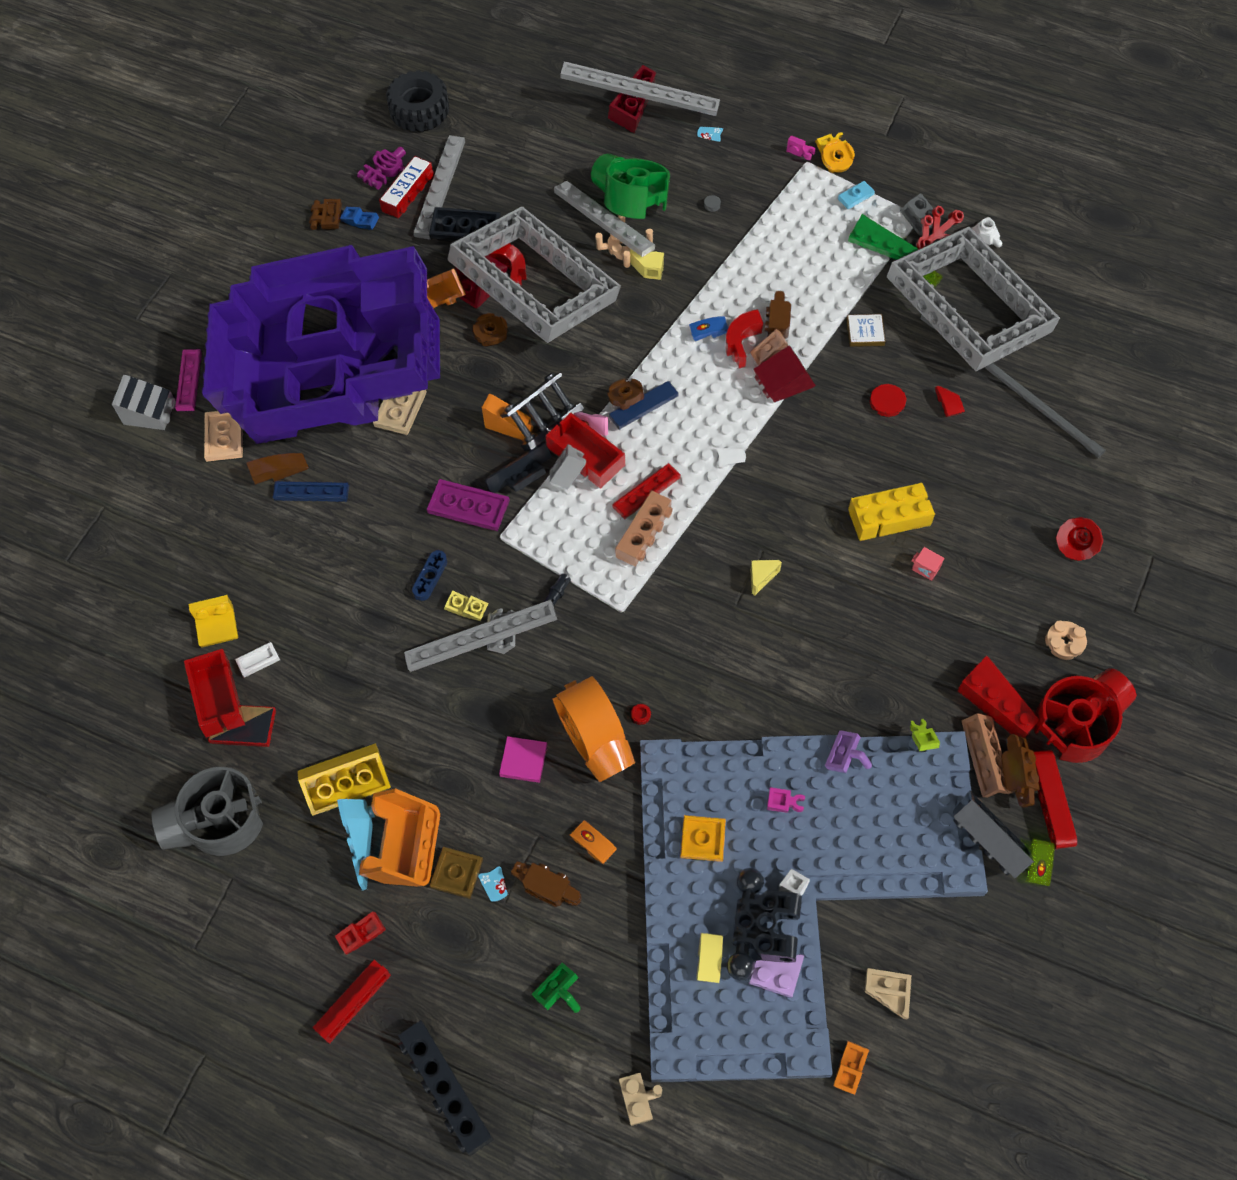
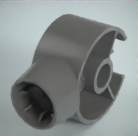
(177, 818)

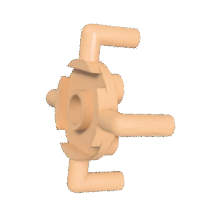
(615, 248)

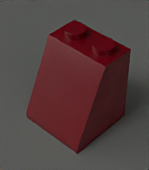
(474, 294)
(783, 375)

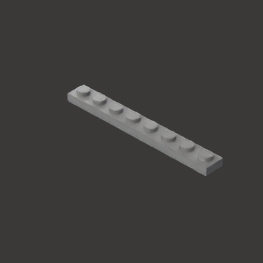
(440, 184)
(604, 218)
(480, 635)

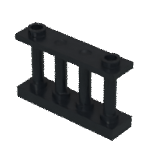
(533, 440)

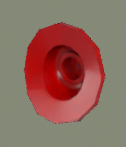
(1075, 543)

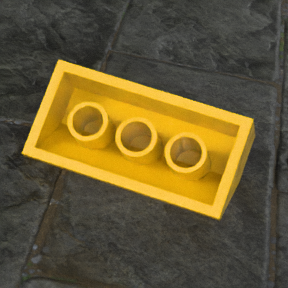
(343, 777)

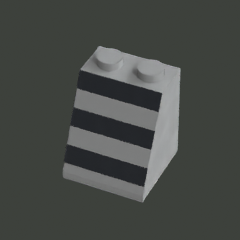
(143, 404)

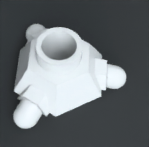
(988, 232)

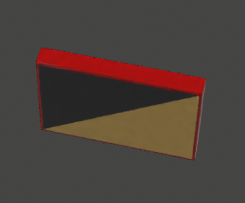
(255, 732)

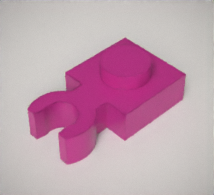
(781, 800)

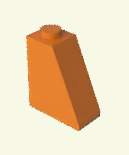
(493, 408)

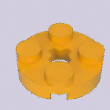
(841, 148)

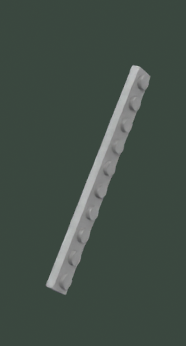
(640, 88)

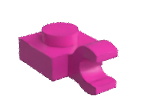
(797, 147)

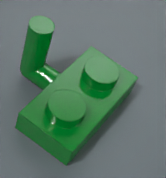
(556, 987)

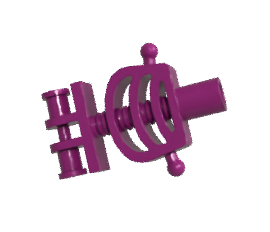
(389, 166)

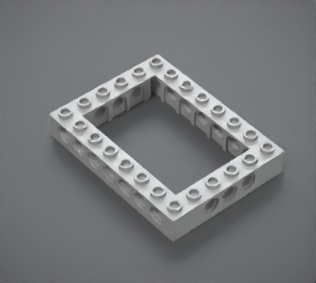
(469, 257)
(1035, 314)

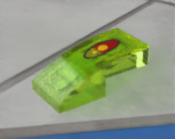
(1041, 869)

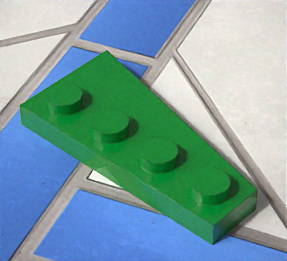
(879, 239)

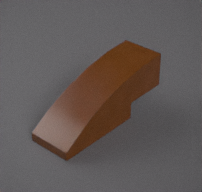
(276, 467)

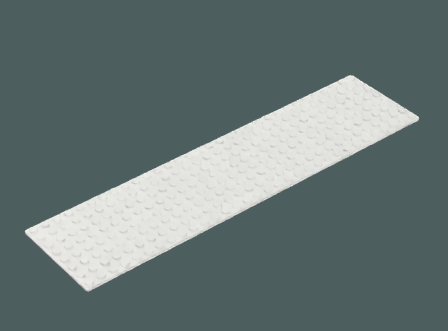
(792, 249)

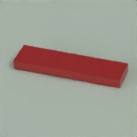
(636, 497)

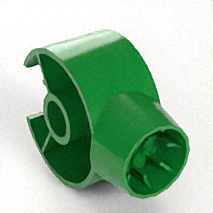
(630, 184)

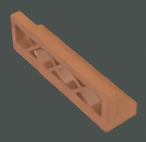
(984, 755)

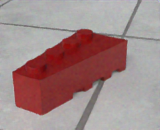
(997, 698)

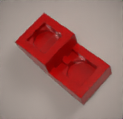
(360, 933)

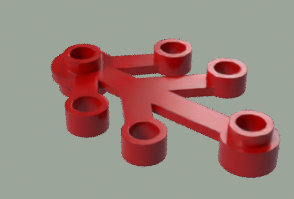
(954, 218)

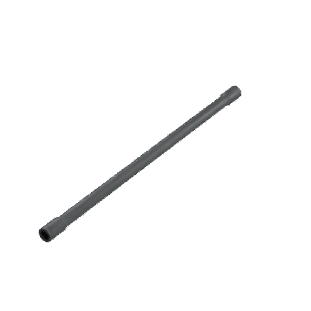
(1089, 444)

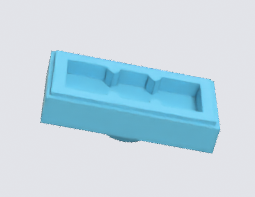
(856, 195)

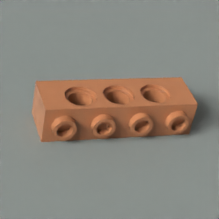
(653, 504)

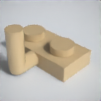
(637, 1098)

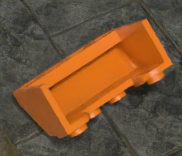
(406, 841)

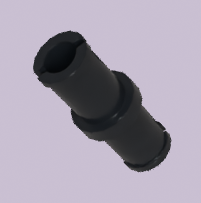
(556, 591)

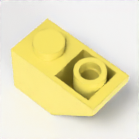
(648, 266)

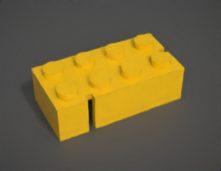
(894, 509)

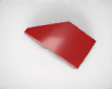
(950, 401)

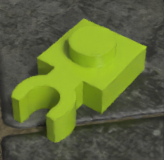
(924, 738)

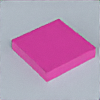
(523, 759)

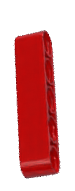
(1054, 801)

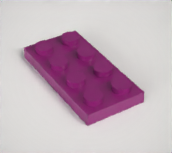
(468, 505)

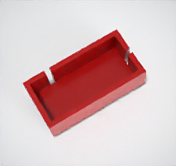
(601, 456)
(214, 693)

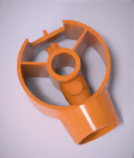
(594, 728)

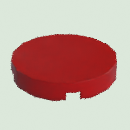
(888, 400)

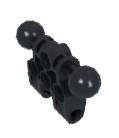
(782, 947)

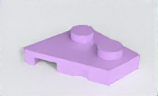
(777, 976)

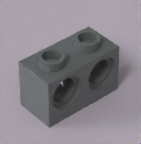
(916, 210)

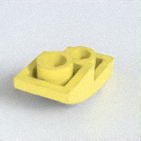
(467, 607)
(709, 957)

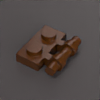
(330, 214)

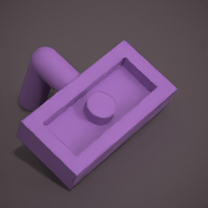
(843, 752)

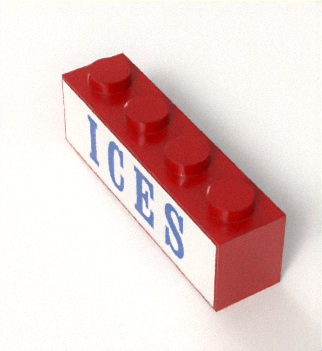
(406, 187)

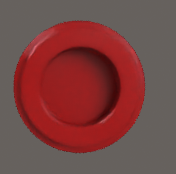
(640, 714)

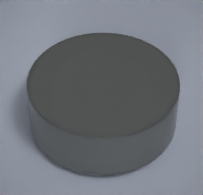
(712, 203)

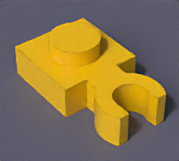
(821, 142)

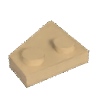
(890, 990)

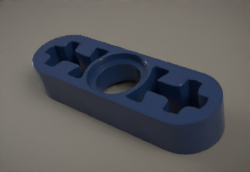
(429, 583)

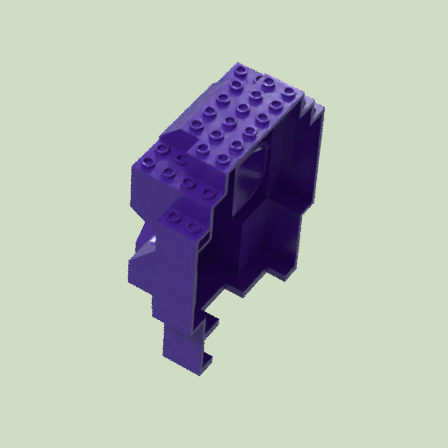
(263, 362)

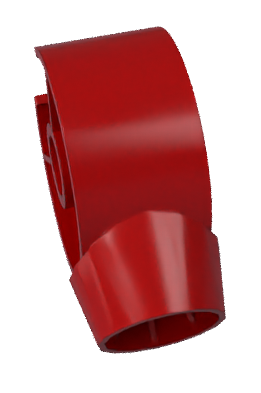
(1104, 694)

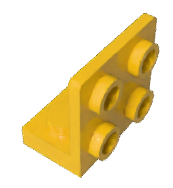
(214, 620)

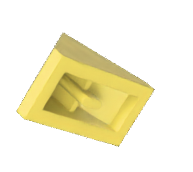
(762, 572)

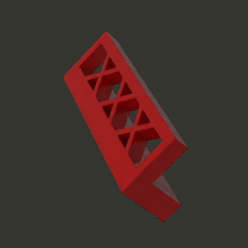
(351, 1001)

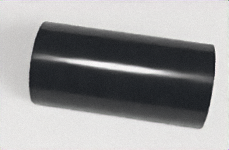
(457, 223)

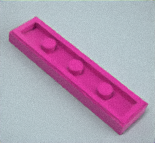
(188, 380)

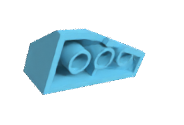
(358, 823)

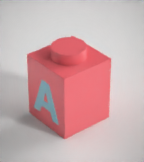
(927, 563)

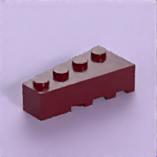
(628, 109)

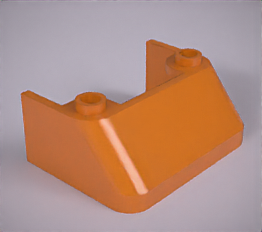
(444, 288)

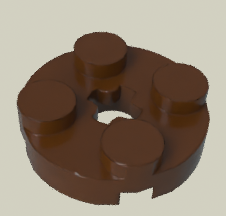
(487, 337)
(633, 393)

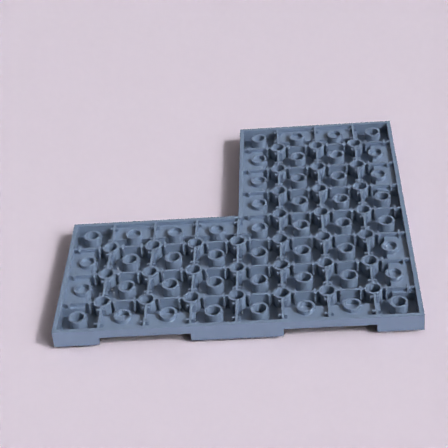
(857, 838)

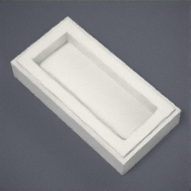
(257, 659)

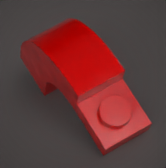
(514, 260)
(741, 328)

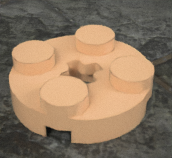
(1073, 632)

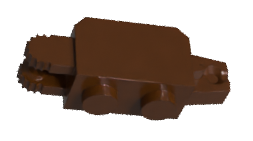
(779, 315)
(1020, 770)
(546, 885)

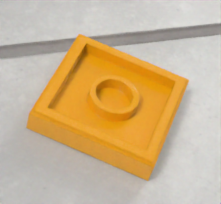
(703, 838)

